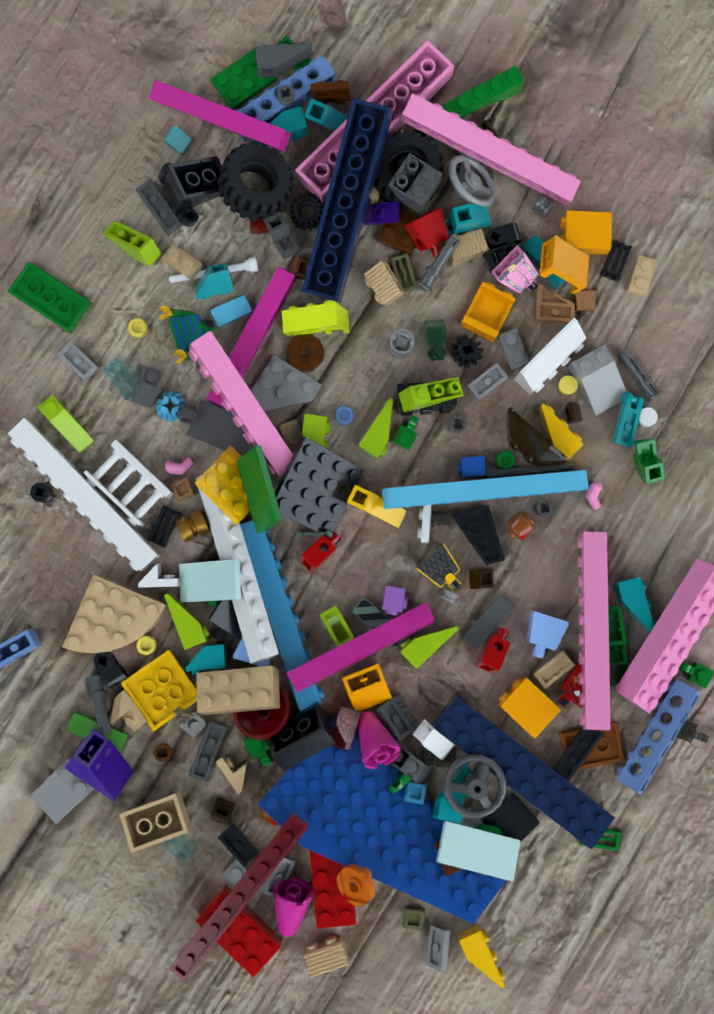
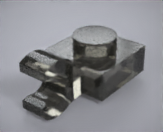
(191, 722)
(688, 732)
(447, 762)

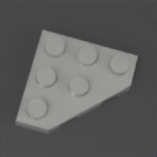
(283, 386)

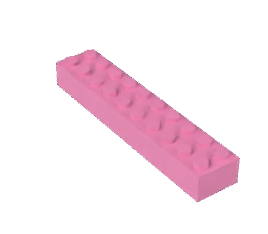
(421, 74)

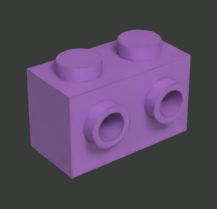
(394, 600)

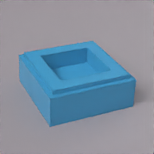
(415, 793)

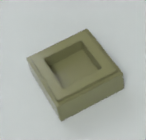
(413, 918)

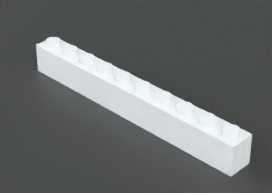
(85, 496)
(250, 608)

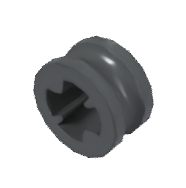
(287, 100)
(463, 426)
(538, 509)

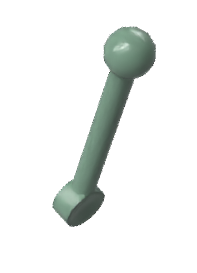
(300, 533)

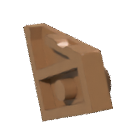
(552, 307)

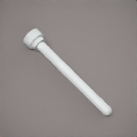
(249, 265)

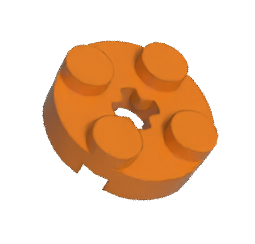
(359, 893)

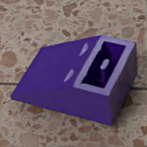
(100, 765)

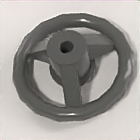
(475, 786)

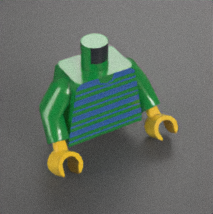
(186, 328)

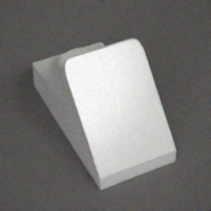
(153, 579)
(433, 740)

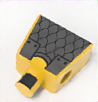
(440, 568)

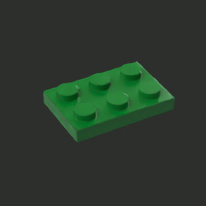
(240, 81)

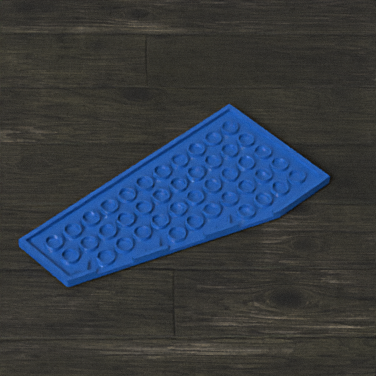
(364, 824)

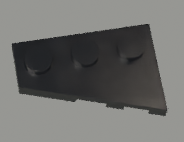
(481, 533)

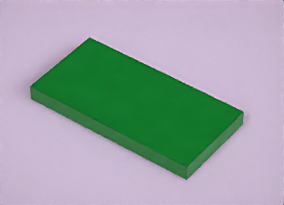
(49, 297)
(259, 490)

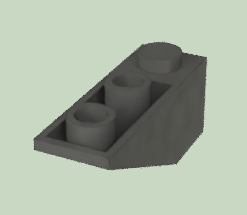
(279, 58)
(412, 765)

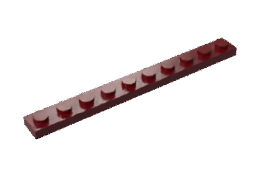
(239, 896)

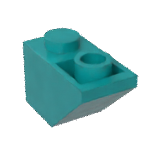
(324, 115)
(469, 218)
(214, 281)
(209, 657)

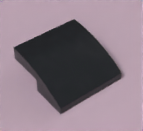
(513, 818)

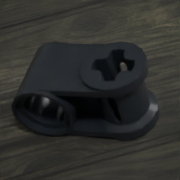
(503, 235)
(496, 255)
(111, 671)

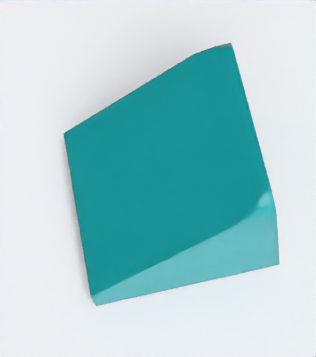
(177, 140)

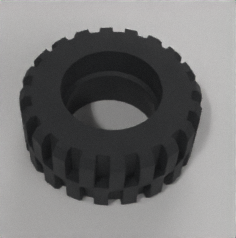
(400, 146)
(265, 163)

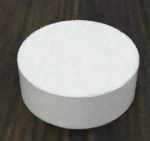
(648, 417)

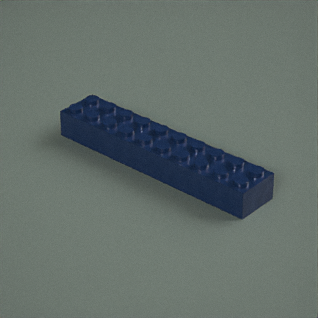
(347, 199)
(524, 772)

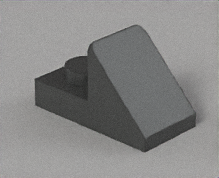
(146, 386)

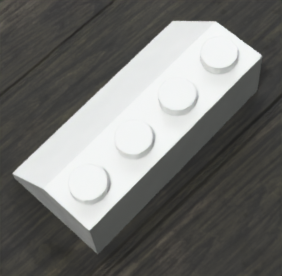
(553, 355)

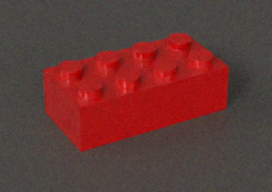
(330, 905)
(247, 938)

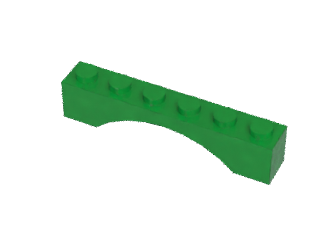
(493, 90)

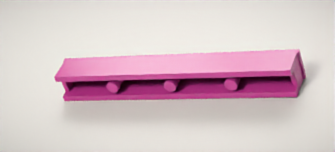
(220, 116)
(259, 325)
(361, 647)

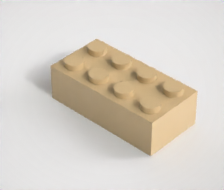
(238, 690)

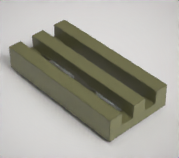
(408, 289)

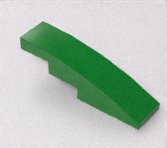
(617, 640)

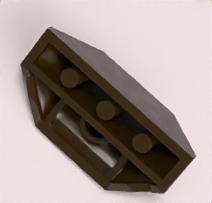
(530, 442)

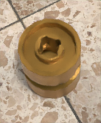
(193, 525)

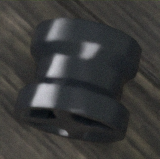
(45, 495)

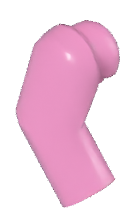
(178, 468)
(592, 495)

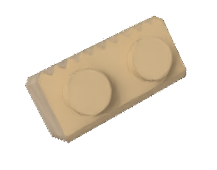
(471, 246)
(383, 283)
(326, 955)

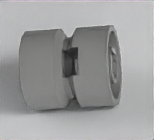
(401, 343)

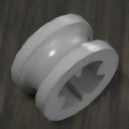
(449, 596)

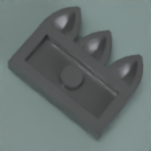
(396, 718)

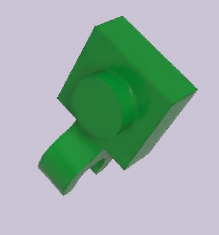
(406, 436)
(697, 673)
(259, 748)

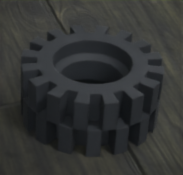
(306, 201)

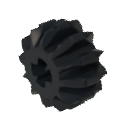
(472, 355)

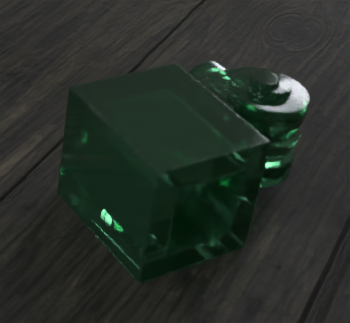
(435, 337)

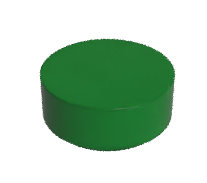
(505, 460)

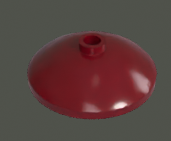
(257, 726)

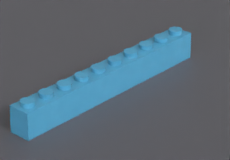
(279, 609)

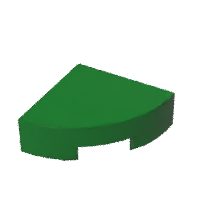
(399, 783)
(489, 828)

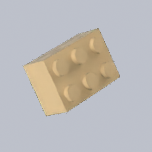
(155, 821)

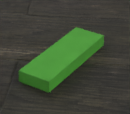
(82, 726)

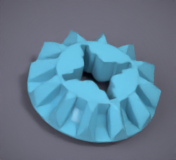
(164, 400)

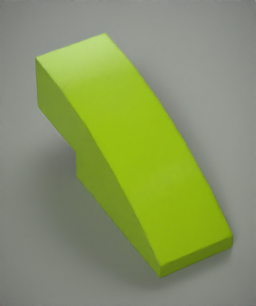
(337, 627)

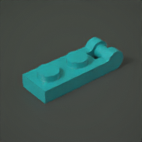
(628, 420)

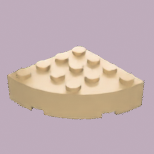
(112, 617)

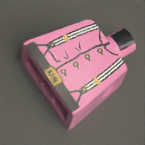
(516, 271)

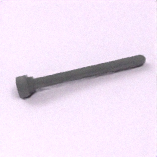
(495, 473)

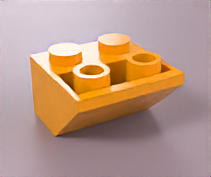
(366, 687)

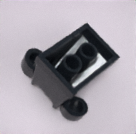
(190, 185)

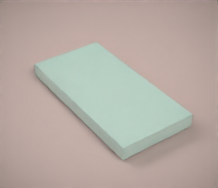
(210, 581)
(478, 851)

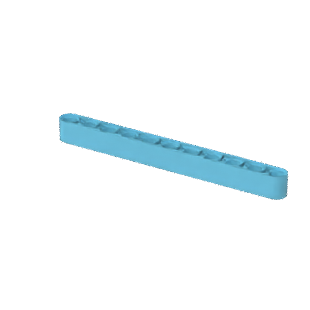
(484, 489)

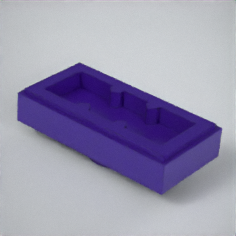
(382, 213)

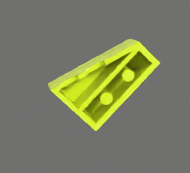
(315, 319)

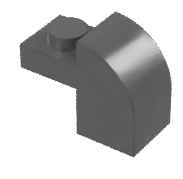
(281, 235)

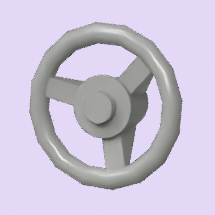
(468, 184)

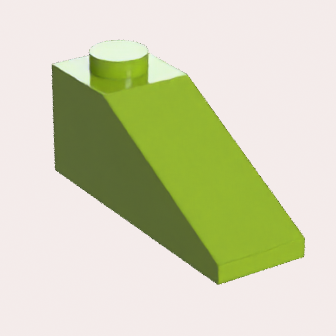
(133, 243)
(66, 423)
(377, 436)
(187, 624)
(422, 647)

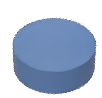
(344, 415)

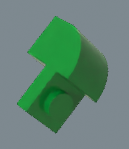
(646, 461)

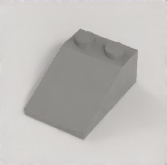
(598, 379)
(61, 793)

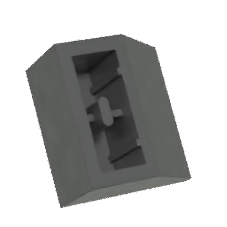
(415, 183)

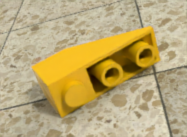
(558, 432)
(373, 505)
(477, 952)

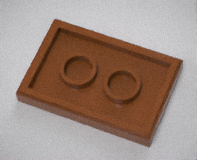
(606, 751)

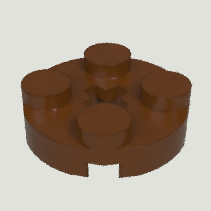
(302, 342)

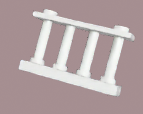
(133, 465)

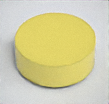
(137, 328)
(567, 385)
(146, 645)

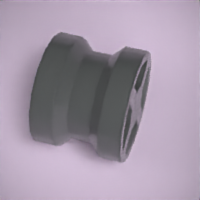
(543, 206)

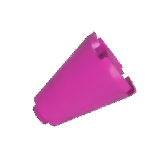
(376, 742)
(291, 904)

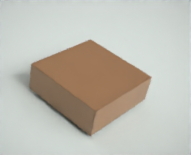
(585, 301)
(182, 489)

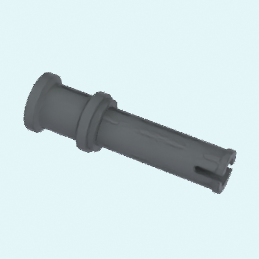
(433, 271)
(644, 382)
(97, 695)

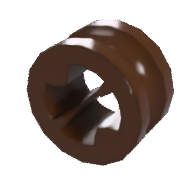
(163, 758)

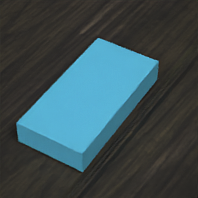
(231, 311)

